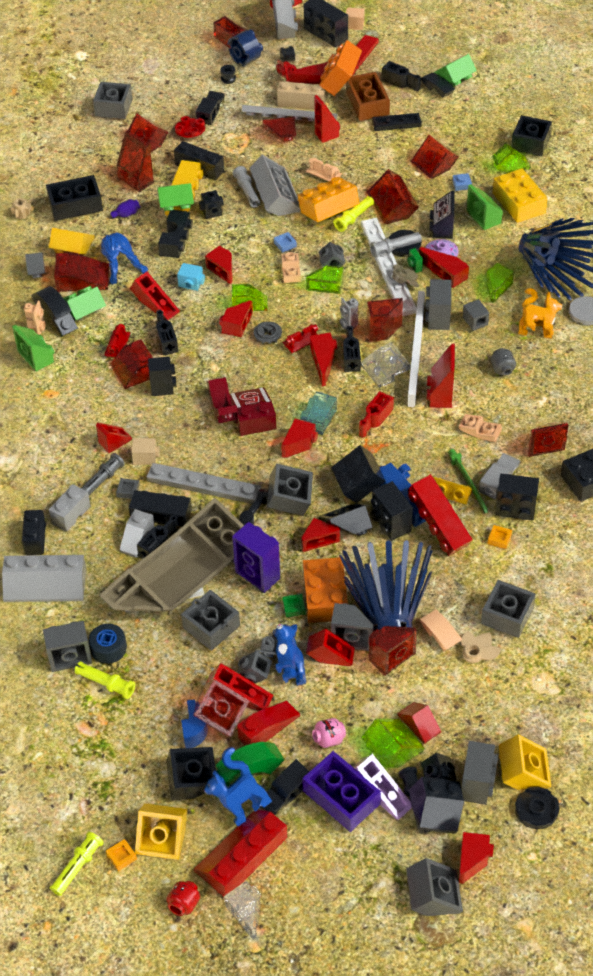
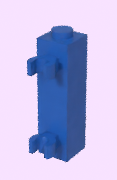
(399, 477)

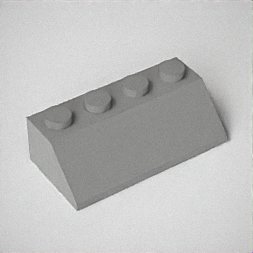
(284, 18)
(274, 187)
(43, 578)

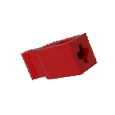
(376, 412)

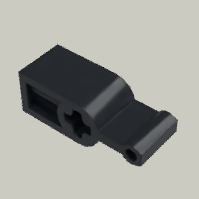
(400, 76)
(210, 107)
(166, 335)
(351, 352)
(157, 536)
(286, 786)

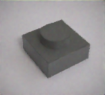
(126, 488)

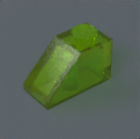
(509, 159)
(326, 279)
(498, 281)
(246, 292)

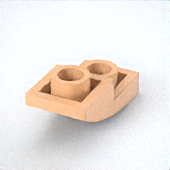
(290, 267)
(478, 428)
(440, 629)

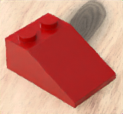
(442, 380)

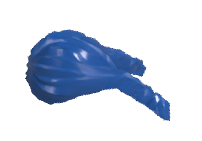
(110, 248)

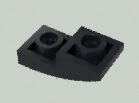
(436, 82)

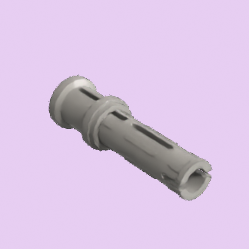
(244, 182)
(389, 245)

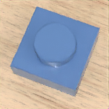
(461, 181)
(285, 242)

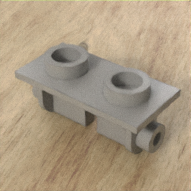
(349, 313)

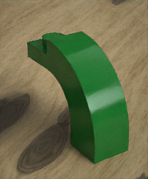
(258, 756)

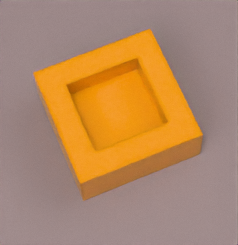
(499, 537)
(121, 855)

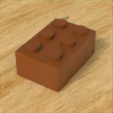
(368, 96)

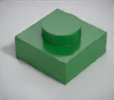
(415, 260)
(294, 605)

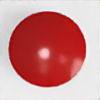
(189, 127)

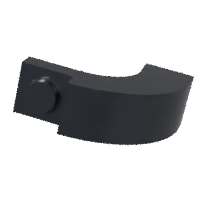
(57, 308)

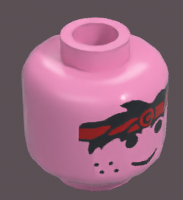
(329, 732)

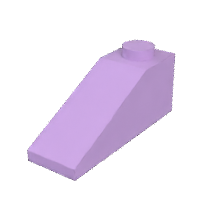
(392, 797)

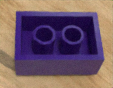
(256, 556)
(341, 791)

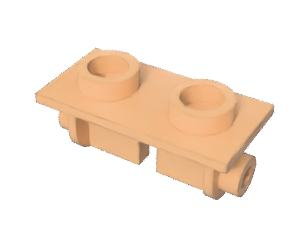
(322, 171)
(34, 317)

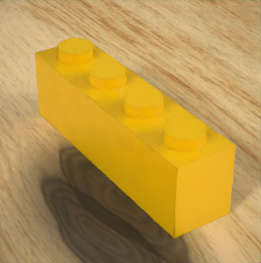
(187, 173)

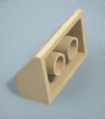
(299, 95)

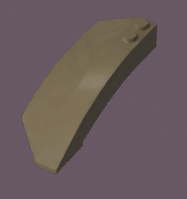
(179, 564)

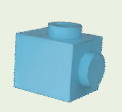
(190, 276)

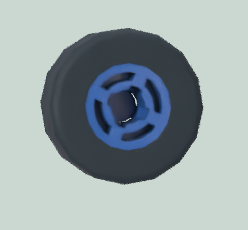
(107, 643)

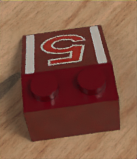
(254, 411)

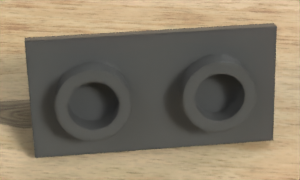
(268, 646)

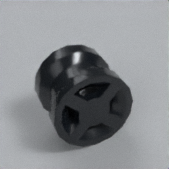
(287, 54)
(227, 74)

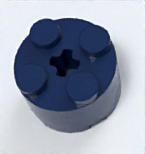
(245, 47)

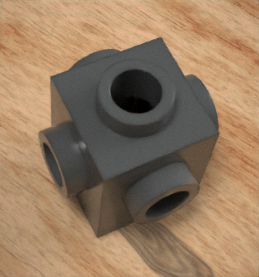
(332, 255)
(254, 667)

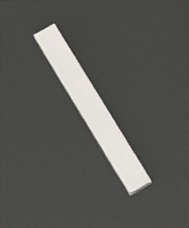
(385, 263)
(416, 349)

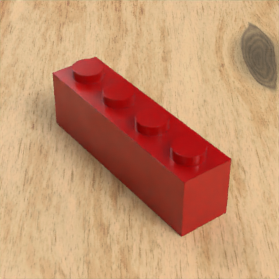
(439, 515)

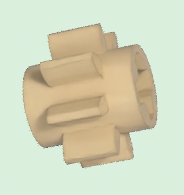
(21, 208)

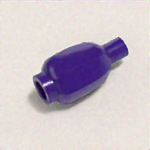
(126, 209)

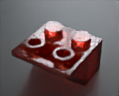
(225, 29)

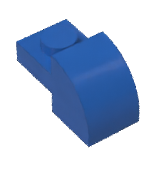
(193, 728)

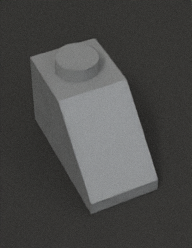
(136, 528)

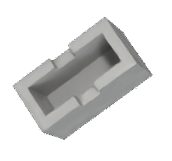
(69, 507)

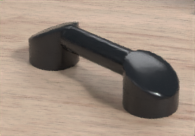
(248, 515)

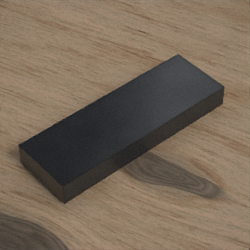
(395, 122)

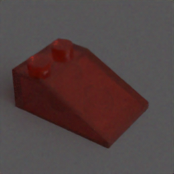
(135, 162)
(79, 271)

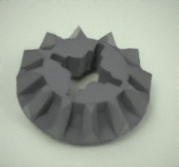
(269, 327)

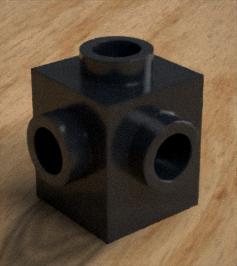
(209, 201)
(439, 767)

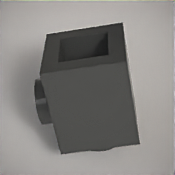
(35, 264)
(475, 315)

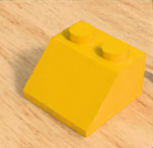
(70, 241)
(524, 764)
(160, 831)

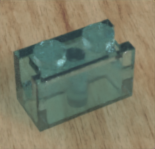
(320, 411)

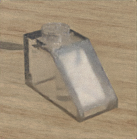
(245, 906)

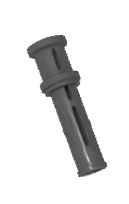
(105, 471)

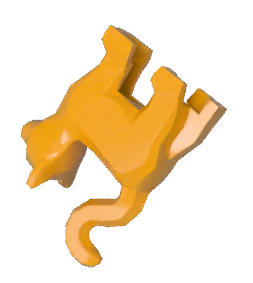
(538, 316)

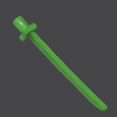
(456, 459)

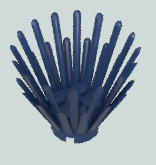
(546, 248)
(383, 601)

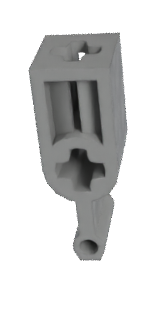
(490, 481)

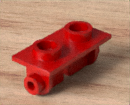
(285, 68)
(300, 339)
(117, 341)

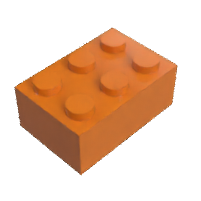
(340, 67)
(323, 587)

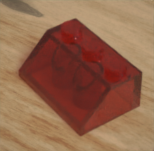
(392, 198)

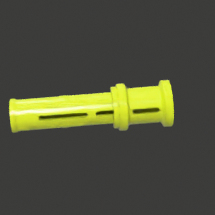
(349, 216)
(112, 682)
(82, 854)

